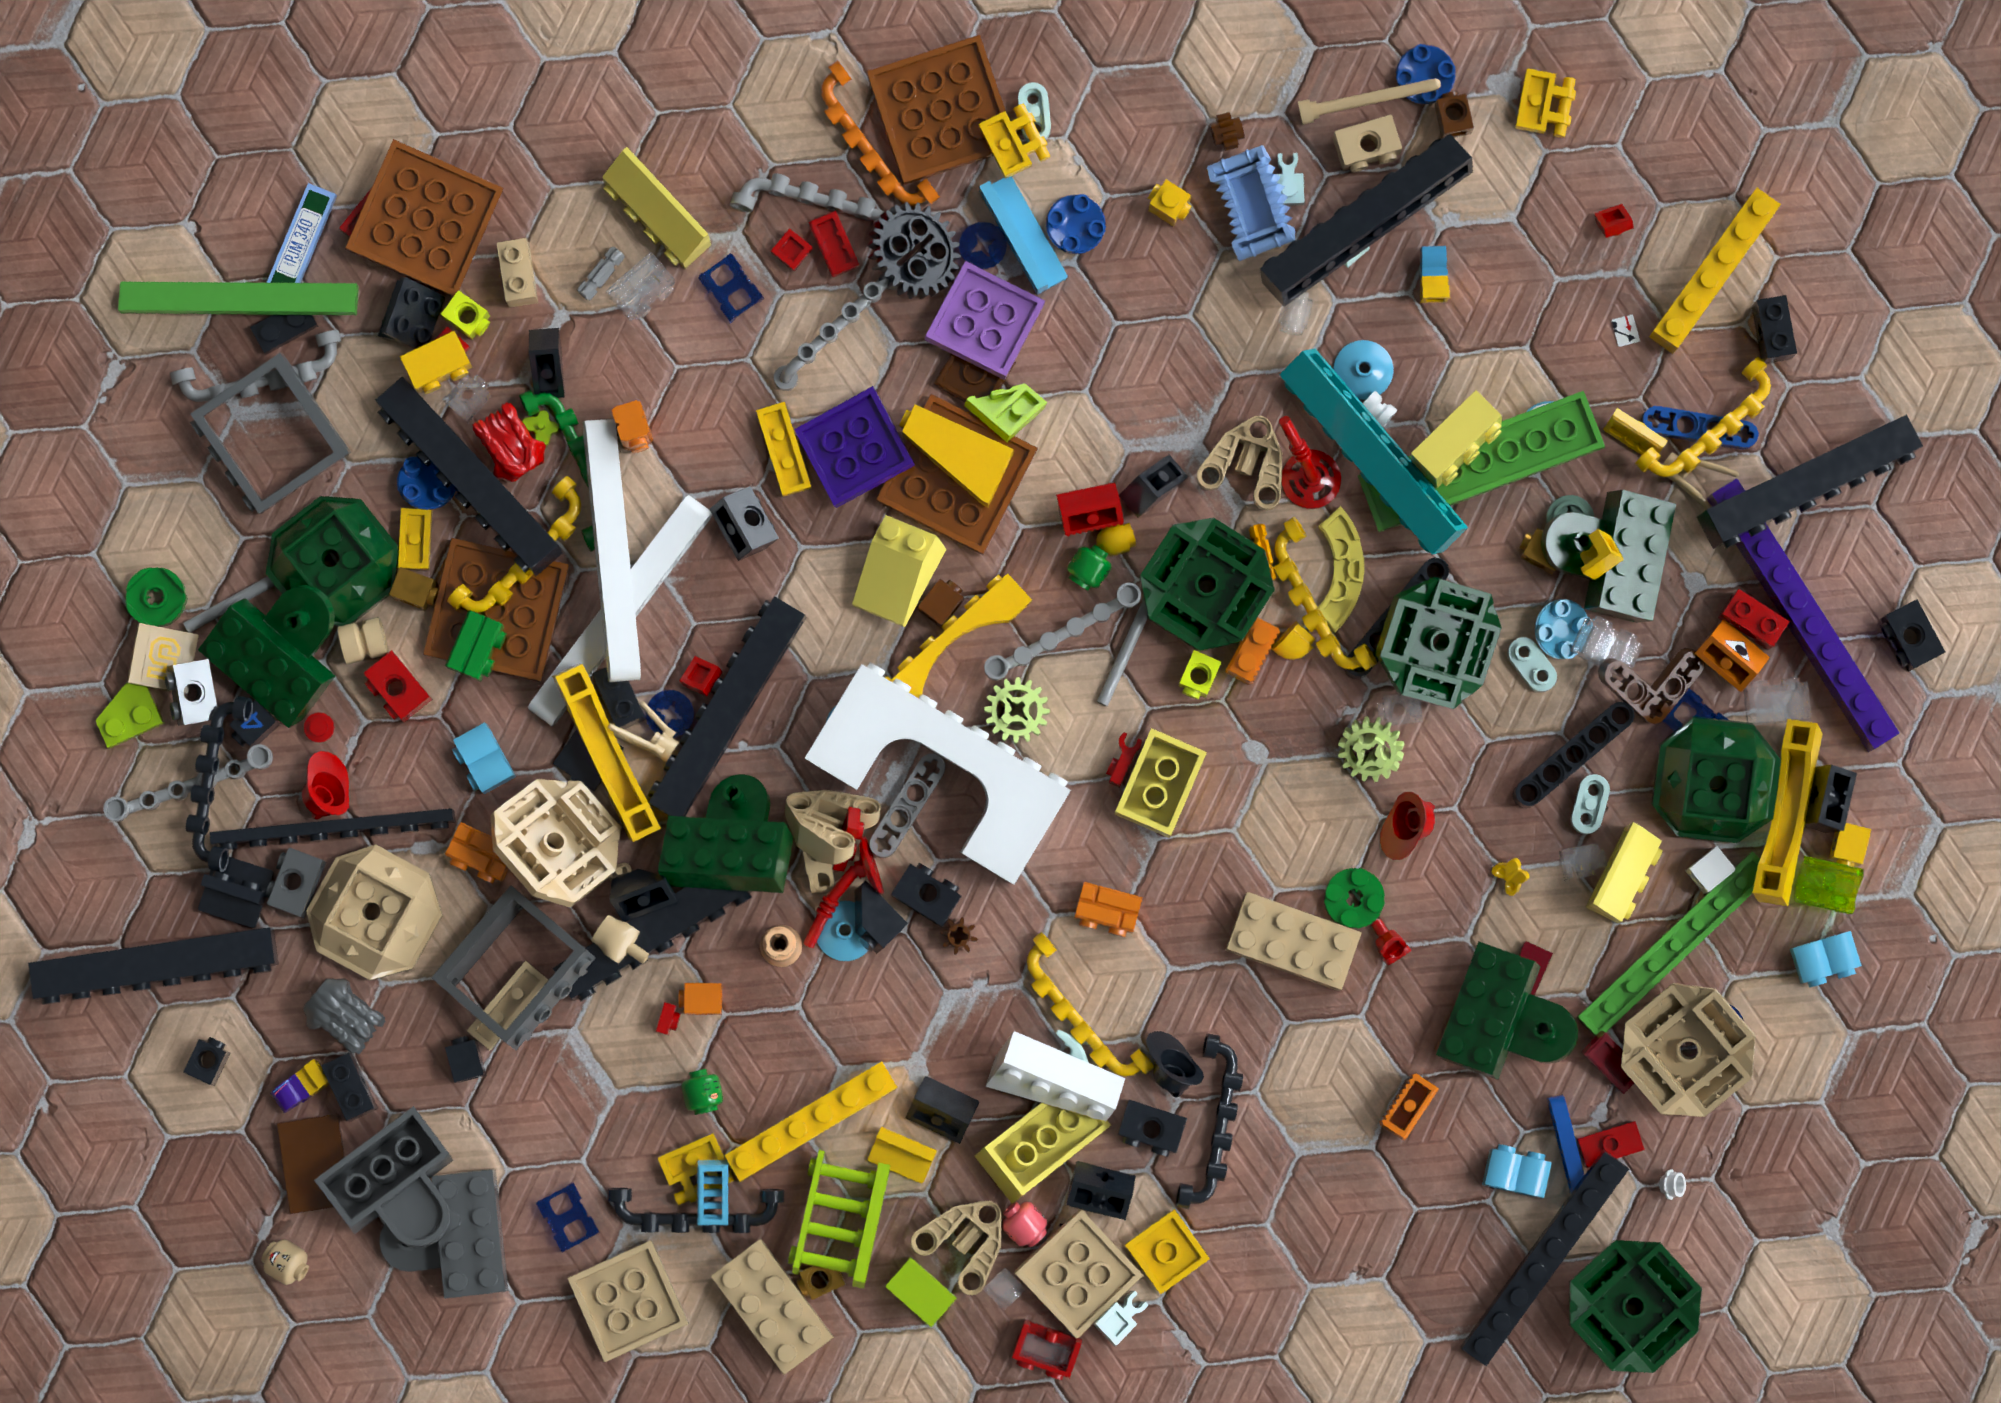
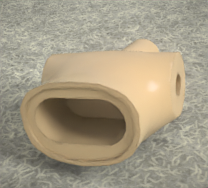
(618, 940)

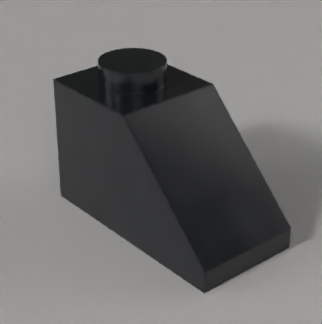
(546, 361)
(1153, 485)
(640, 894)
(875, 918)

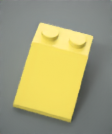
(897, 570)

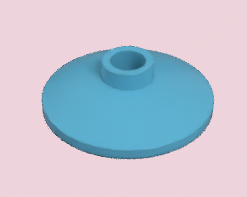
(1360, 383)
(833, 943)

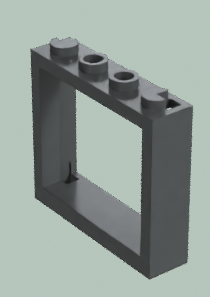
(310, 405)
(483, 937)

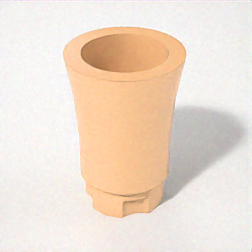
(781, 957)

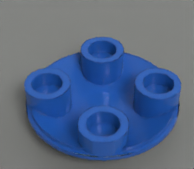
(1426, 63)
(1075, 224)
(421, 487)

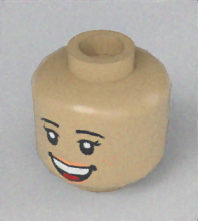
(285, 1262)

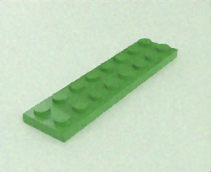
(1523, 448)

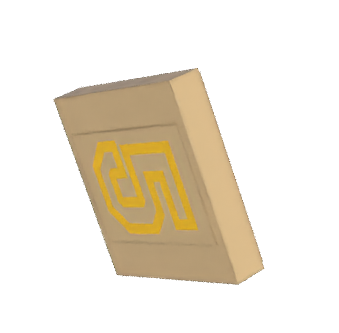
(157, 649)

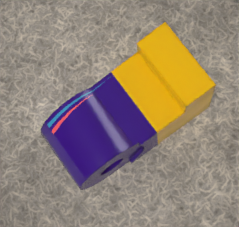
(300, 1086)

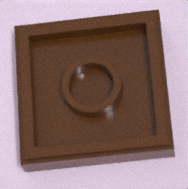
(966, 379)

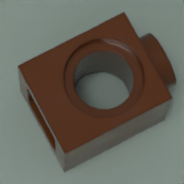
(1459, 127)
(941, 602)

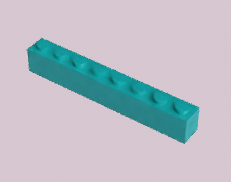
(1373, 451)

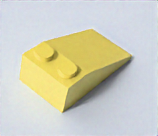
(1037, 1147)

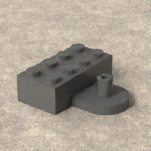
(393, 1181)
(473, 1244)

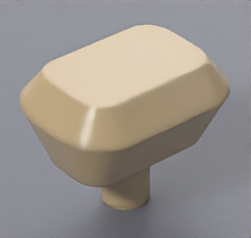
(621, 869)

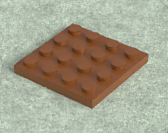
(935, 107)
(424, 218)
(942, 504)
(527, 616)

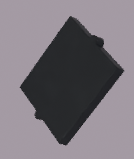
(577, 762)

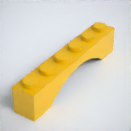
(1715, 270)
(997, 606)
(605, 752)
(1796, 778)
(811, 1121)

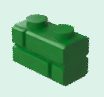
(475, 646)

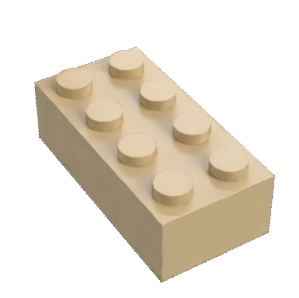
(1293, 941)
(772, 1306)

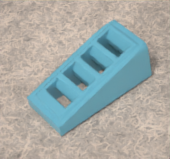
(712, 1166)

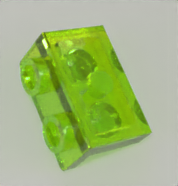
(1828, 885)

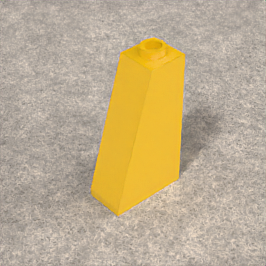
(961, 453)

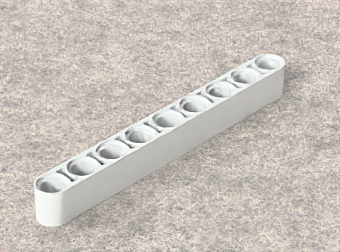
(611, 550)
(646, 577)

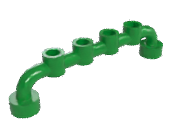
(566, 421)

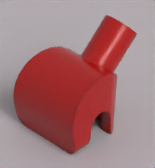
(1390, 943)

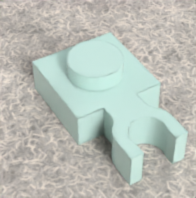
(1293, 182)
(1117, 1320)

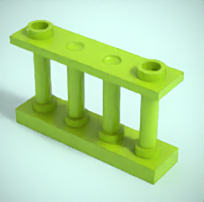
(868, 1209)

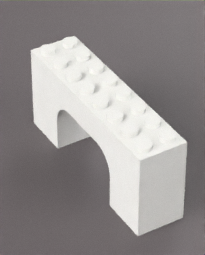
(1017, 794)

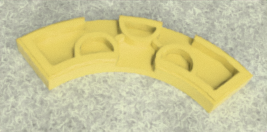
(1348, 568)

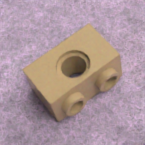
(1380, 131)
(517, 272)

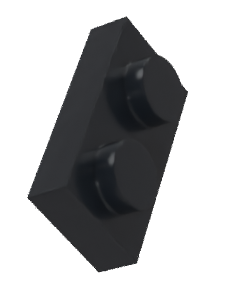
(281, 329)

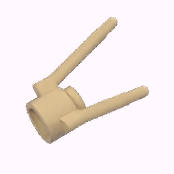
(1680, 477)
(660, 745)

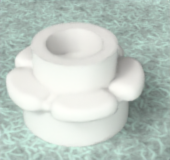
(1672, 1184)

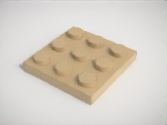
(1078, 1273)
(628, 1301)

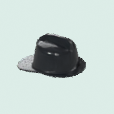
(1173, 1065)

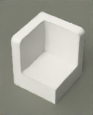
(1710, 870)

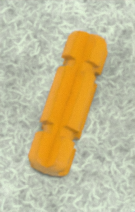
(1258, 534)

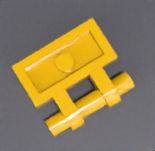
(1536, 100)
(1005, 144)
(683, 1164)

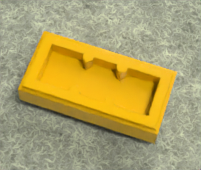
(1633, 433)

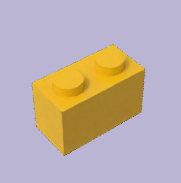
(436, 363)

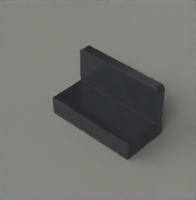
(942, 1109)

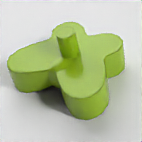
(541, 426)

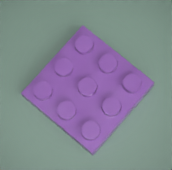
(984, 320)

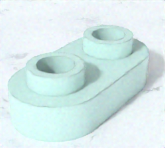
(1039, 110)
(1530, 665)
(1589, 804)

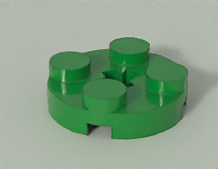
(156, 614)
(1371, 902)

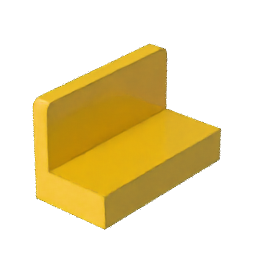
(902, 1154)

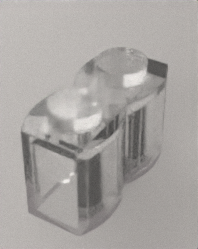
(1599, 642)

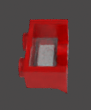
(1046, 1349)

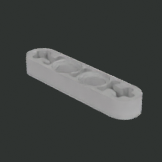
(903, 803)

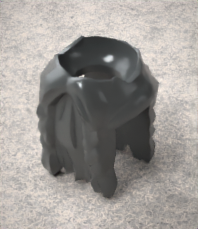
(342, 1014)

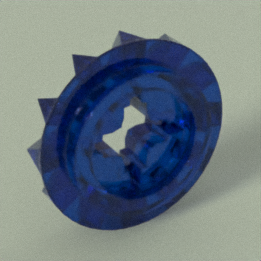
(986, 232)
(683, 708)

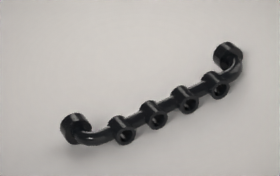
(204, 794)
(1225, 1112)
(682, 1221)

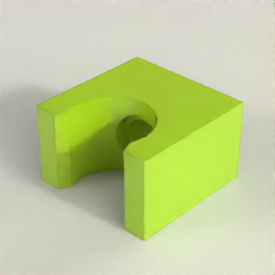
(921, 1292)

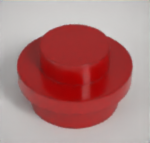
(319, 727)

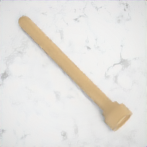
(1312, 110)

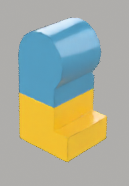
(1433, 275)

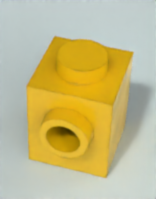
(1169, 202)

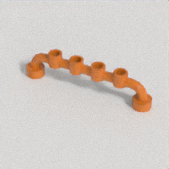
(855, 137)

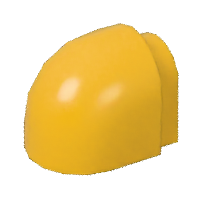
(1116, 539)
(1294, 642)

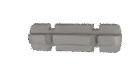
(600, 273)

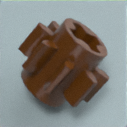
(1227, 131)
(966, 931)

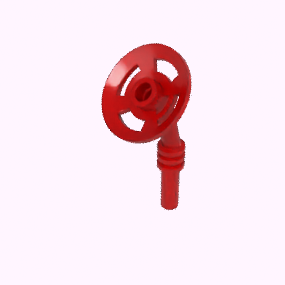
(1308, 473)
(863, 868)

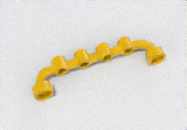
(1710, 440)
(500, 591)
(1302, 595)
(1064, 1009)

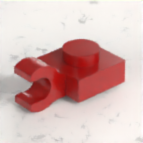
(1119, 768)

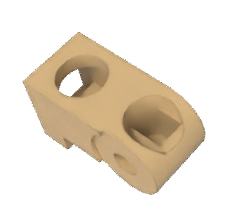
(819, 874)

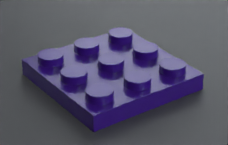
(854, 447)

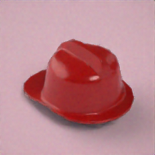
(326, 786)
(1405, 825)

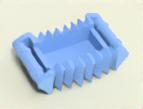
(1253, 201)

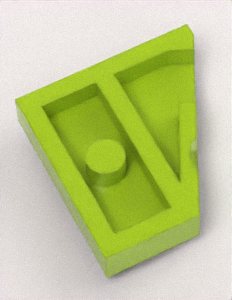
(1007, 410)
(128, 715)

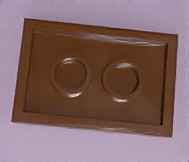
(307, 1152)

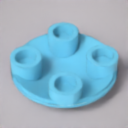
(1558, 627)

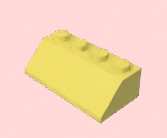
(656, 209)

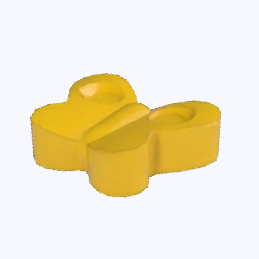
(1512, 874)

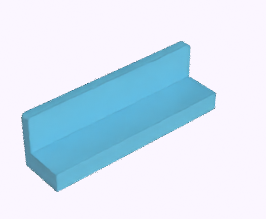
(1023, 234)

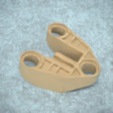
(1271, 469)
(820, 819)
(985, 1256)

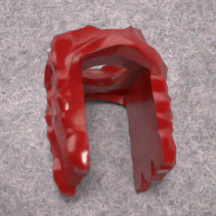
(509, 443)

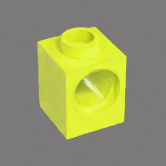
(457, 306)
(1205, 663)

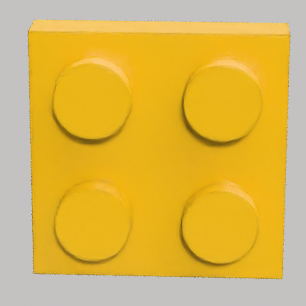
(1167, 1251)

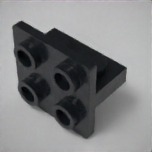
(411, 314)
(236, 892)

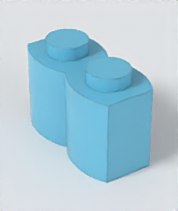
(484, 759)
(1826, 957)
(1517, 1173)

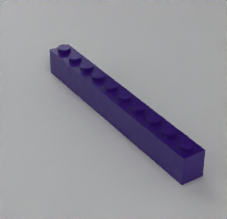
(1813, 631)

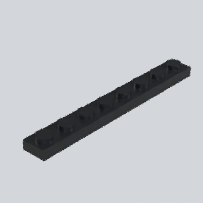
(320, 830)
(1544, 1258)

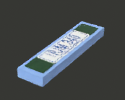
(302, 235)

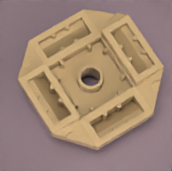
(572, 822)
(405, 920)
(1682, 1082)

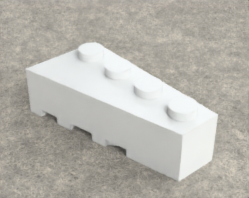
(1054, 1078)

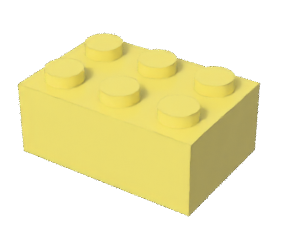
(1457, 440)
(1160, 783)

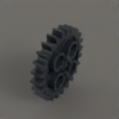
(931, 272)

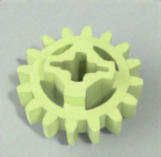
(1027, 701)
(1378, 760)

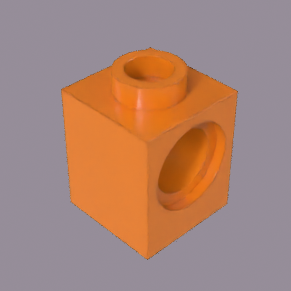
(701, 998)

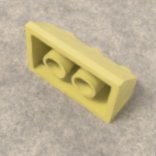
(1625, 873)

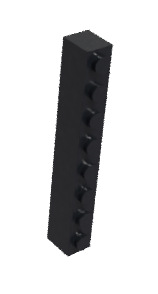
(1366, 219)
(469, 477)
(1810, 481)
(727, 709)
(657, 932)
(153, 964)

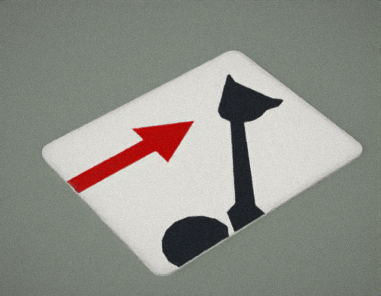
(1625, 330)

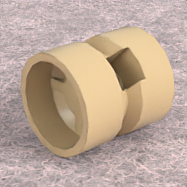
(363, 640)

